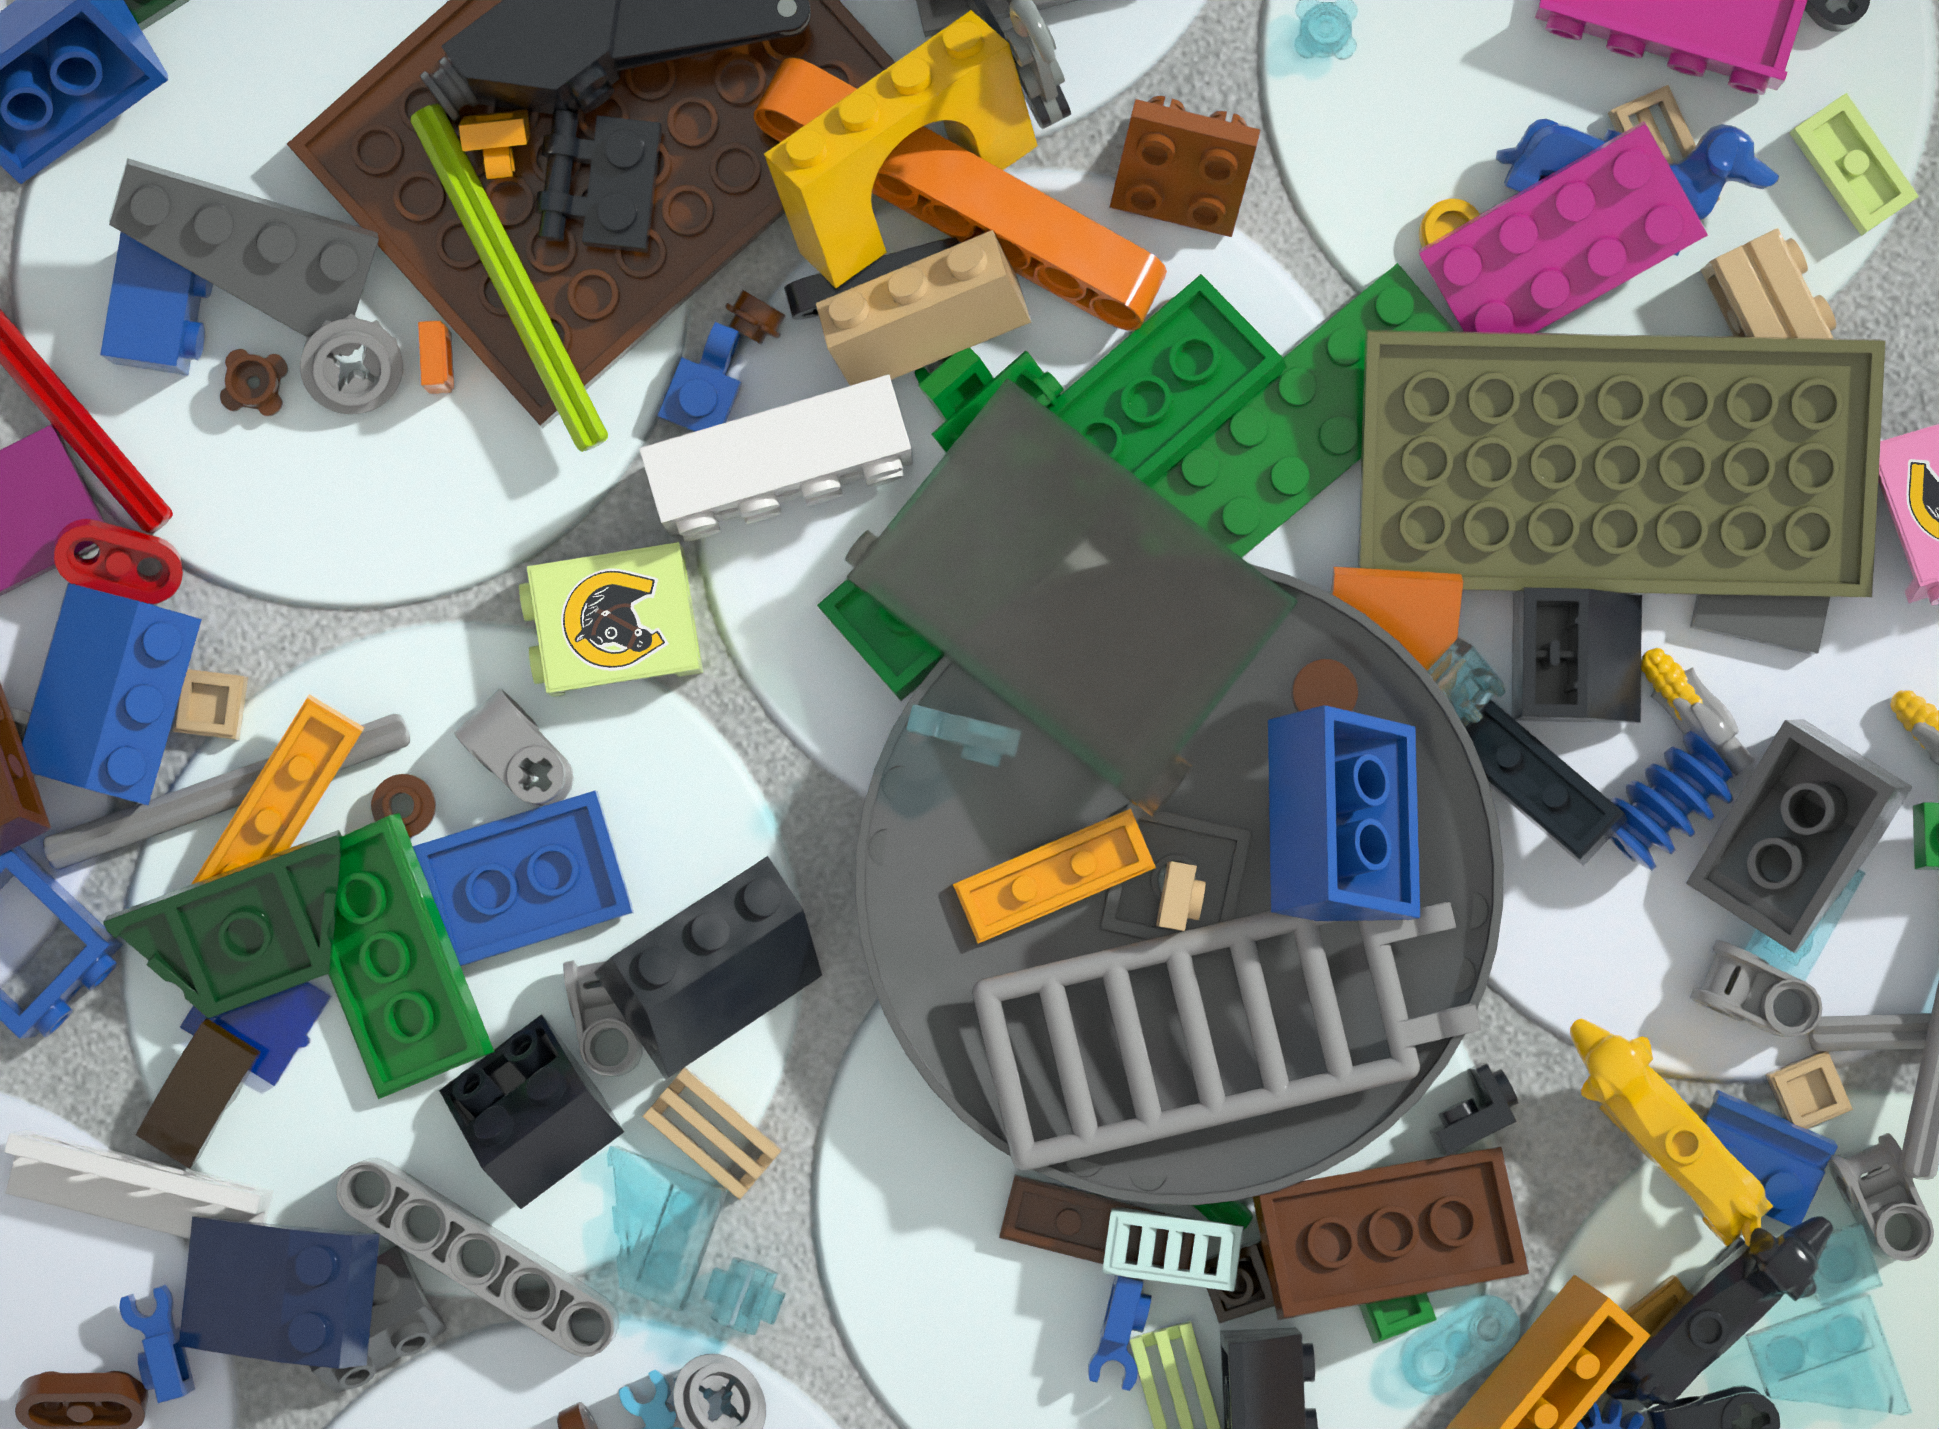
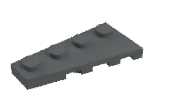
(256, 249)

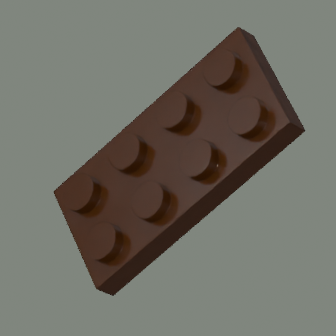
(1390, 1233)

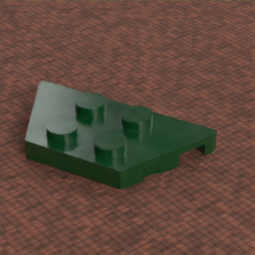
(243, 928)

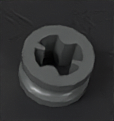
(449, 89)

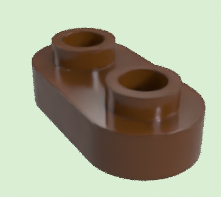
(82, 1401)

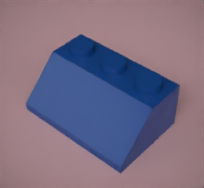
(66, 76)
(108, 693)
(1343, 817)

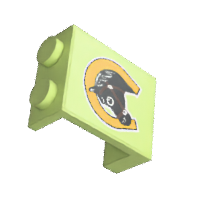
(611, 618)

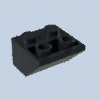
(1576, 655)
(530, 1112)

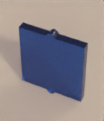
(271, 1025)

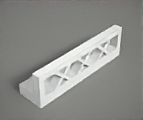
(126, 1185)

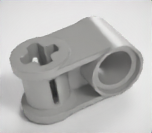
(508, 746)
(1753, 991)
(595, 1014)
(1881, 1196)

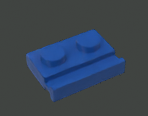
(1776, 1151)

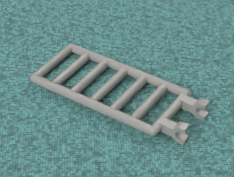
(1214, 1106)

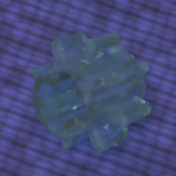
(744, 1295)

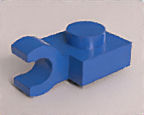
(702, 392)
(1125, 1312)
(163, 1363)

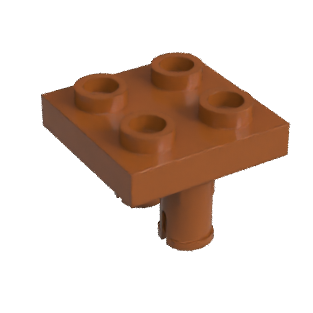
(1184, 166)

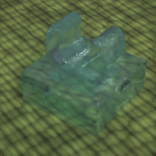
(1466, 680)

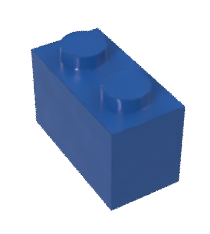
(153, 311)

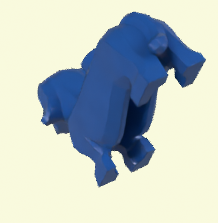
(1719, 157)

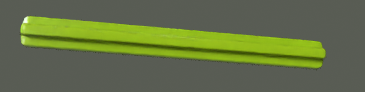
(509, 277)

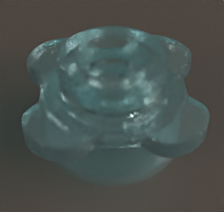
(1313, 41)

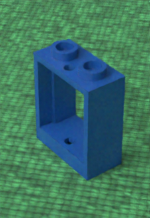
(86, 969)

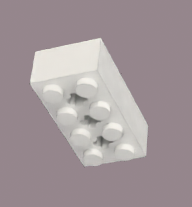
(778, 457)

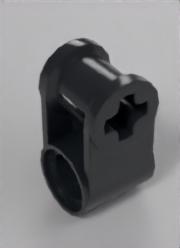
(1715, 1411)

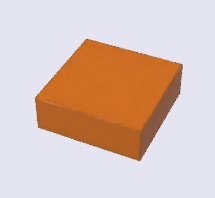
(436, 357)

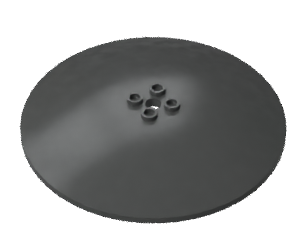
(949, 818)

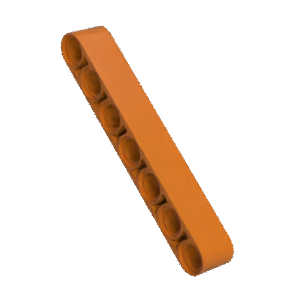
(971, 197)

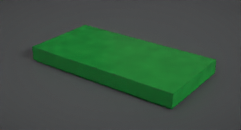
(398, 965)

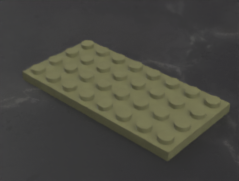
(1623, 461)

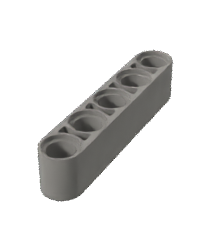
(446, 1256)

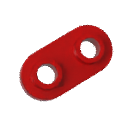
(116, 563)

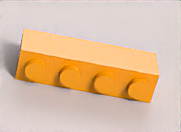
(1557, 1365)

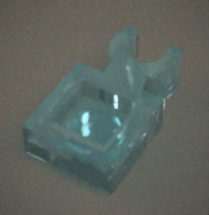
(980, 740)

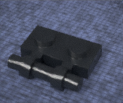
(620, 181)

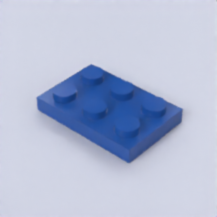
(526, 878)

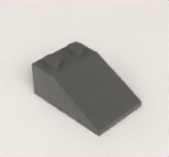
(1798, 833)

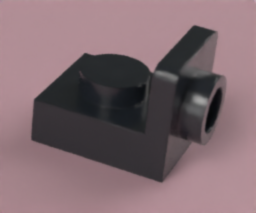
(1466, 1122)

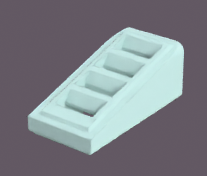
(1117, 1245)

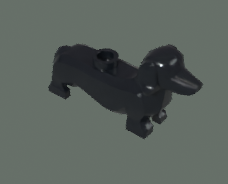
(1723, 1309)

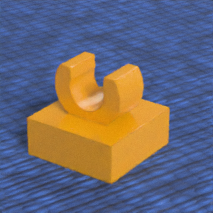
(496, 136)

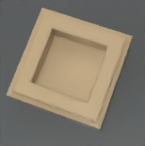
(211, 704)
(1809, 1090)

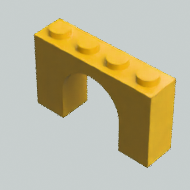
(833, 160)

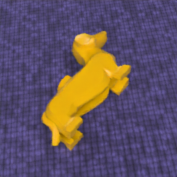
(1669, 1131)

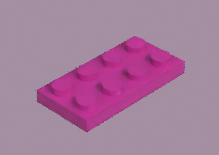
(1565, 238)

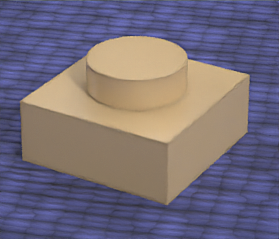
(1180, 896)

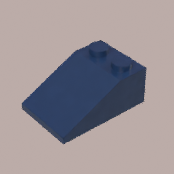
(279, 1292)

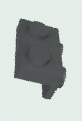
(399, 1322)

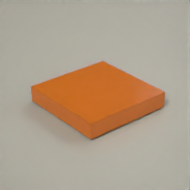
(1409, 605)

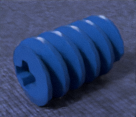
(1671, 799)

